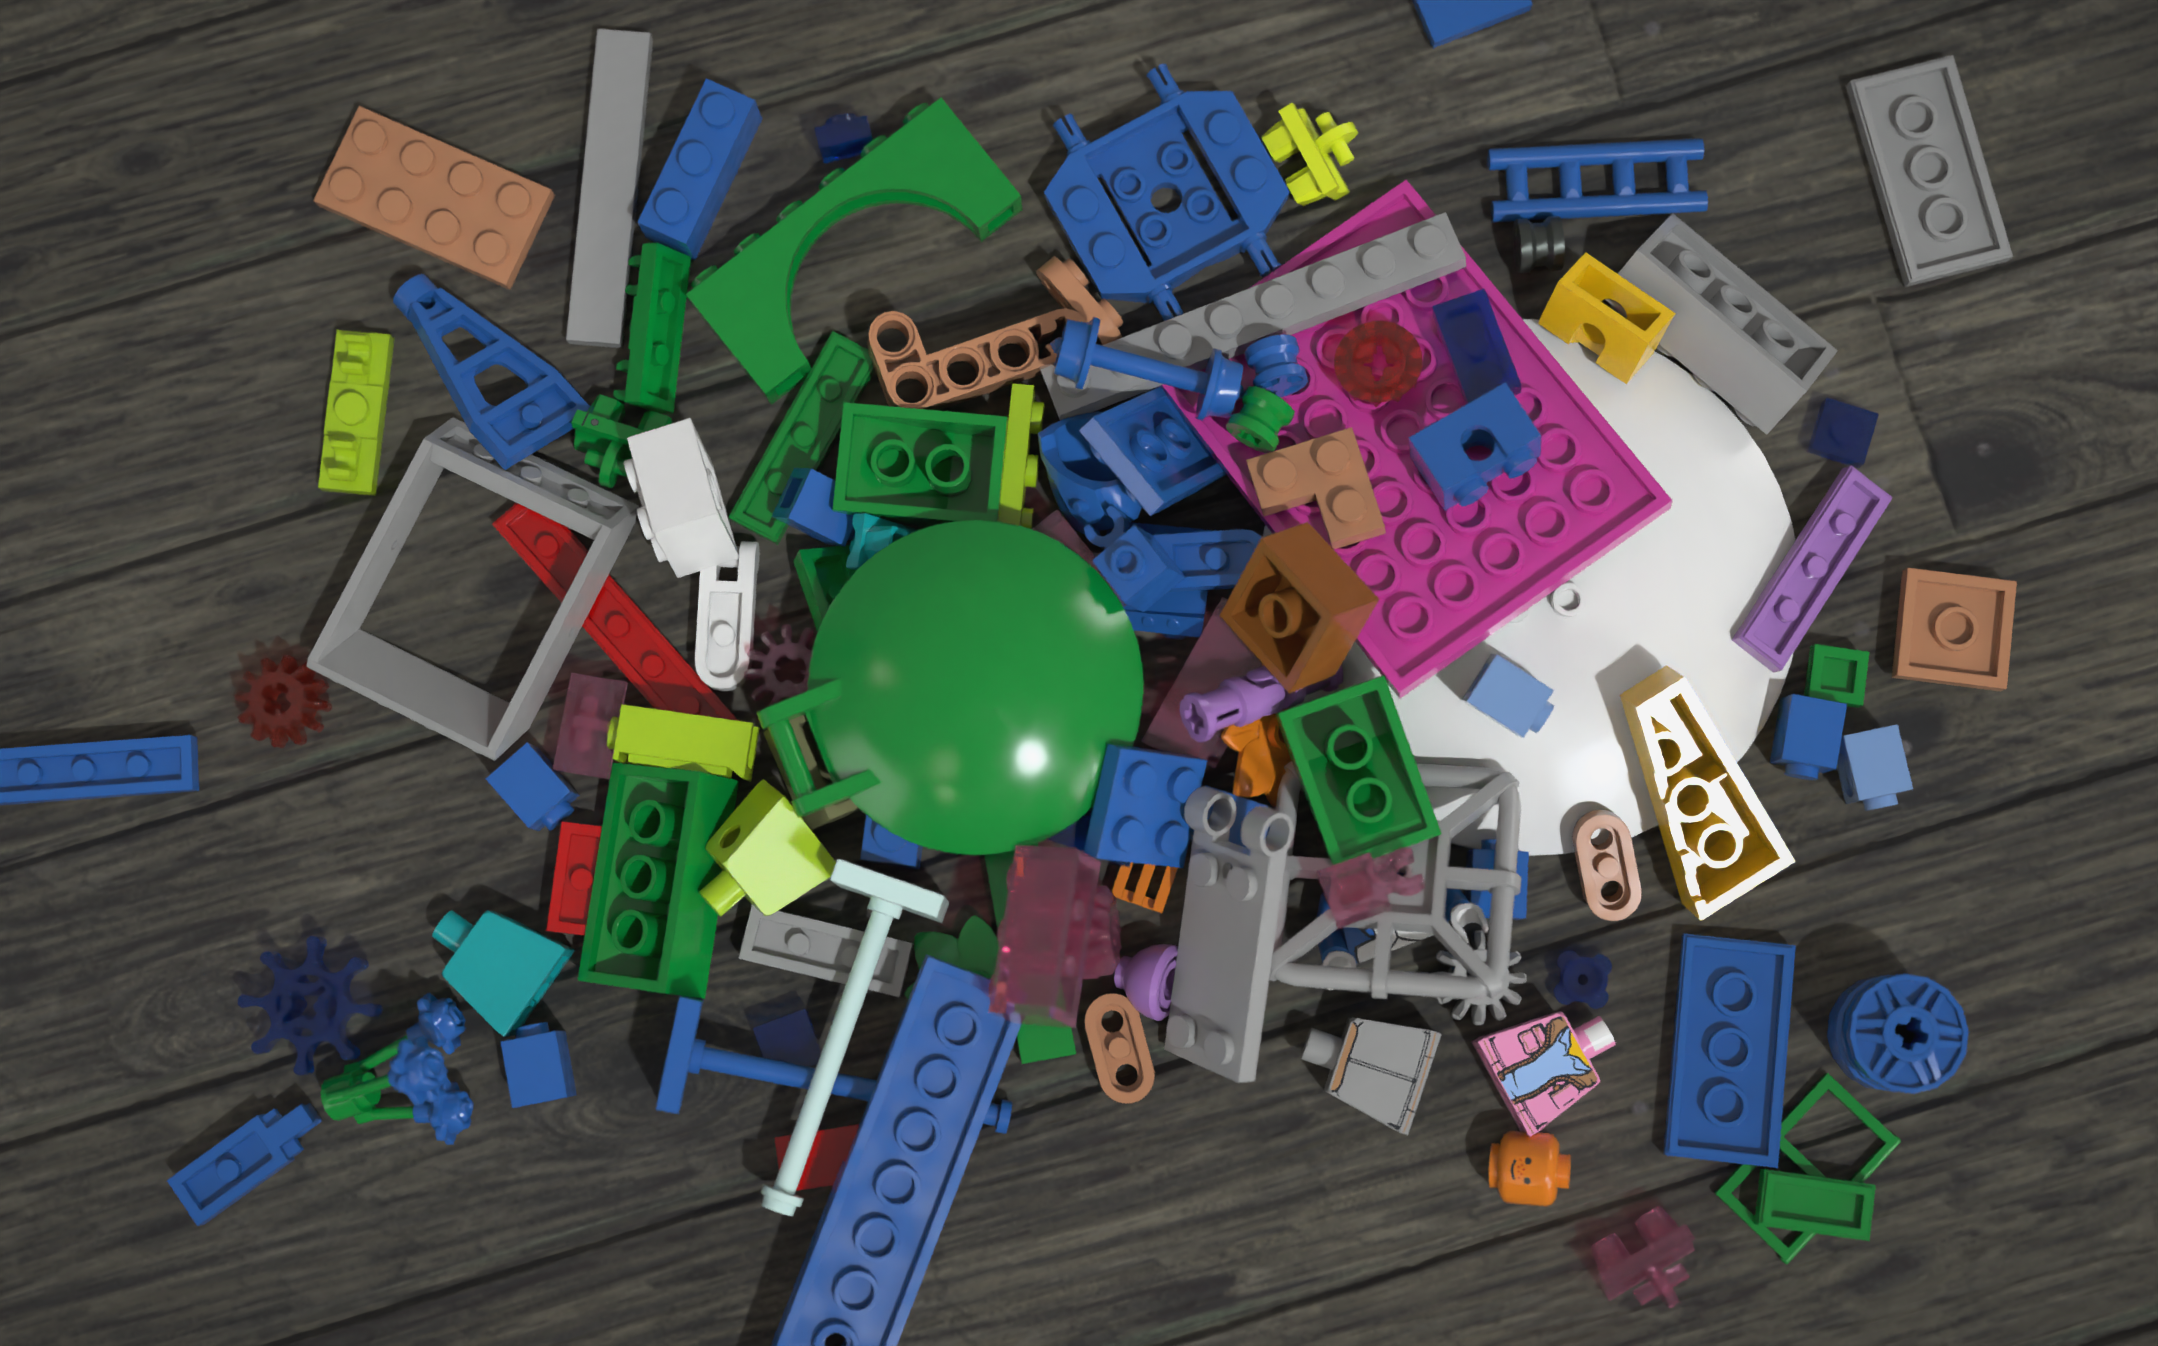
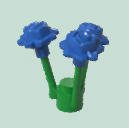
(414, 1071)

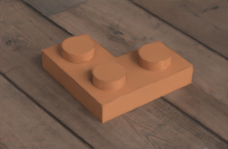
(1324, 472)

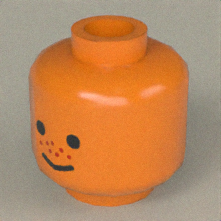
(1528, 1168)

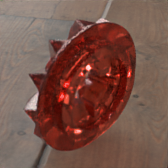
(1359, 348)

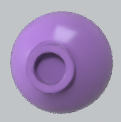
(1149, 979)

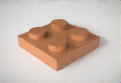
(1954, 629)

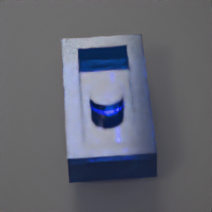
(1475, 345)

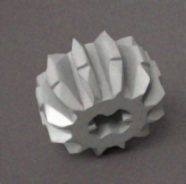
(1478, 1005)

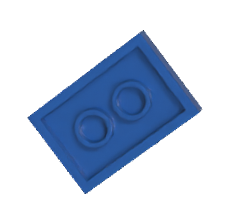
(1152, 451)

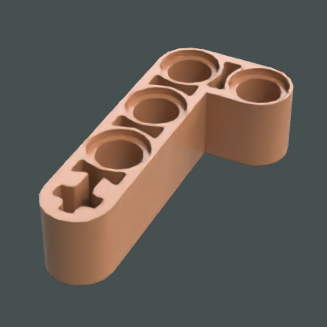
(979, 352)

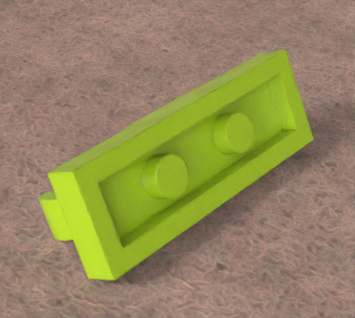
(356, 412)

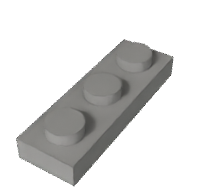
(820, 950)

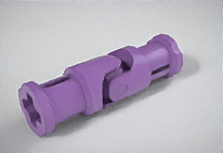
(1243, 701)

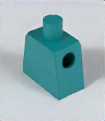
(500, 966)

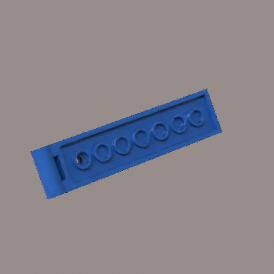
(902, 1165)

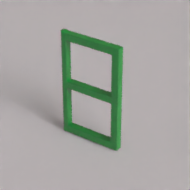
(1825, 1083)

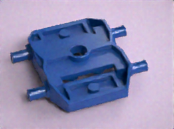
(1155, 156)

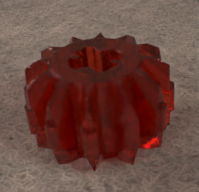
(265, 710)

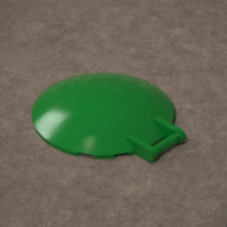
(966, 689)

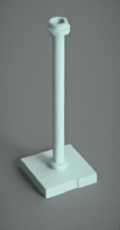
(886, 901)

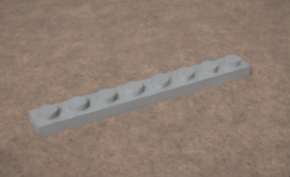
(1272, 308)

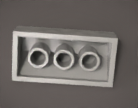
(1726, 325)

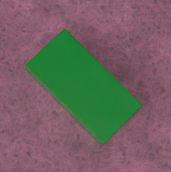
(1814, 1204)

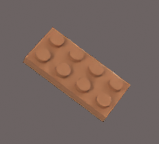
(434, 197)

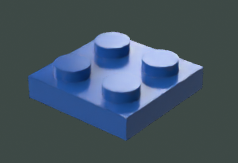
(1143, 806)

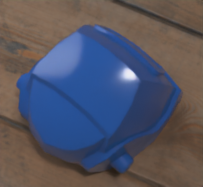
(1079, 480)

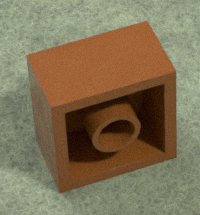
(1298, 607)

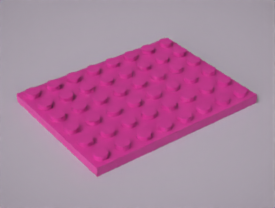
(1467, 568)

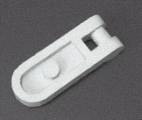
(727, 621)

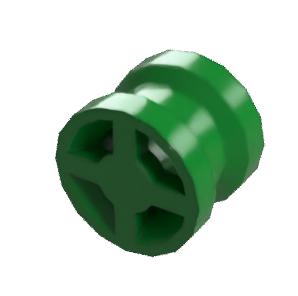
(1260, 419)

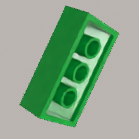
(652, 860)

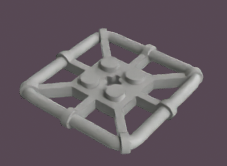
(1421, 911)

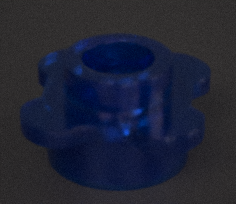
(1596, 971)

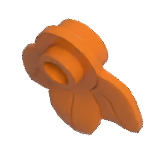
(1259, 757)

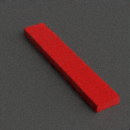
(614, 618)

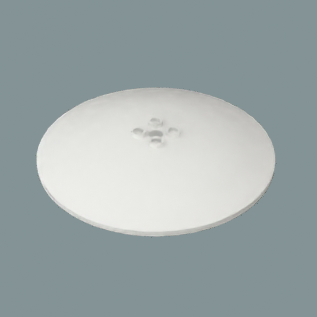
(1649, 603)

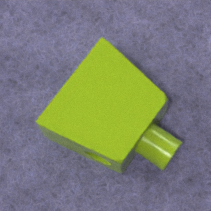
(765, 855)

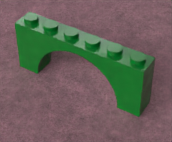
(922, 164)

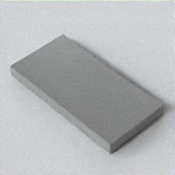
(1929, 171)

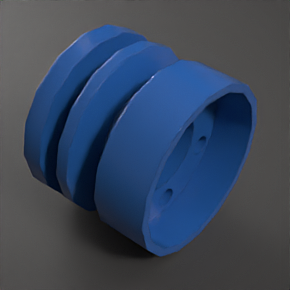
(1865, 1037)

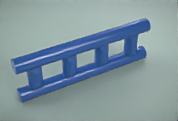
(1621, 156)

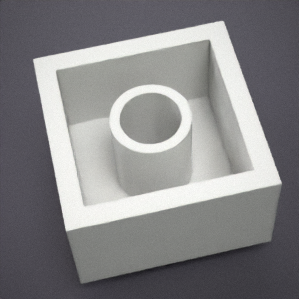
(680, 498)

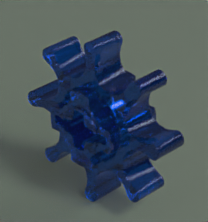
(287, 1002)

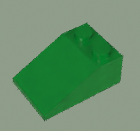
(919, 464)
(1358, 772)

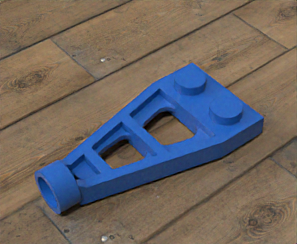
(519, 423)

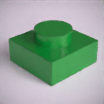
(1837, 674)

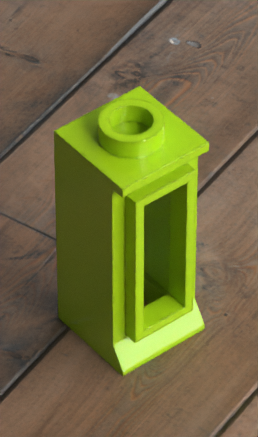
(683, 741)

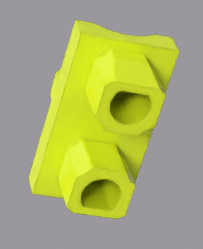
(1297, 134)

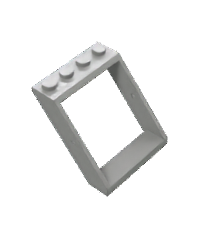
(421, 689)

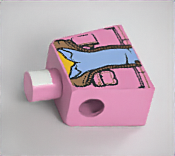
(1543, 1065)

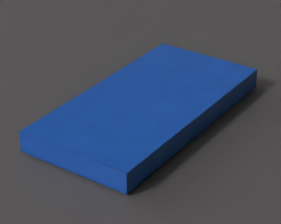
(1729, 1050)

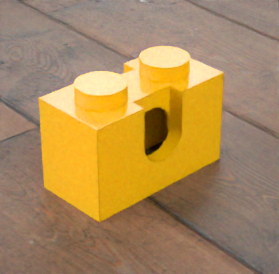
(1578, 315)

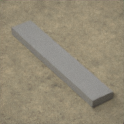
(609, 188)

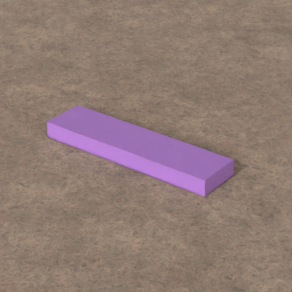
(1812, 569)

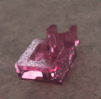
(1360, 889)

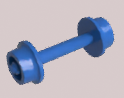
(1217, 386)

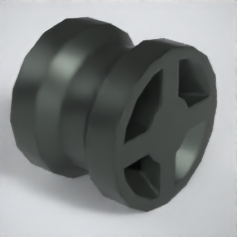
(1538, 244)

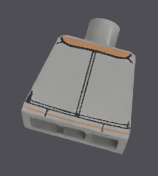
(1375, 1067)

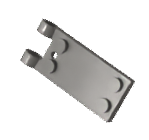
(1227, 935)

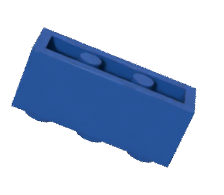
(700, 169)

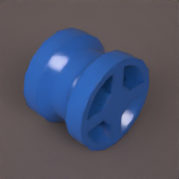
(1276, 364)

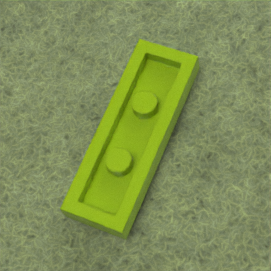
(1019, 465)

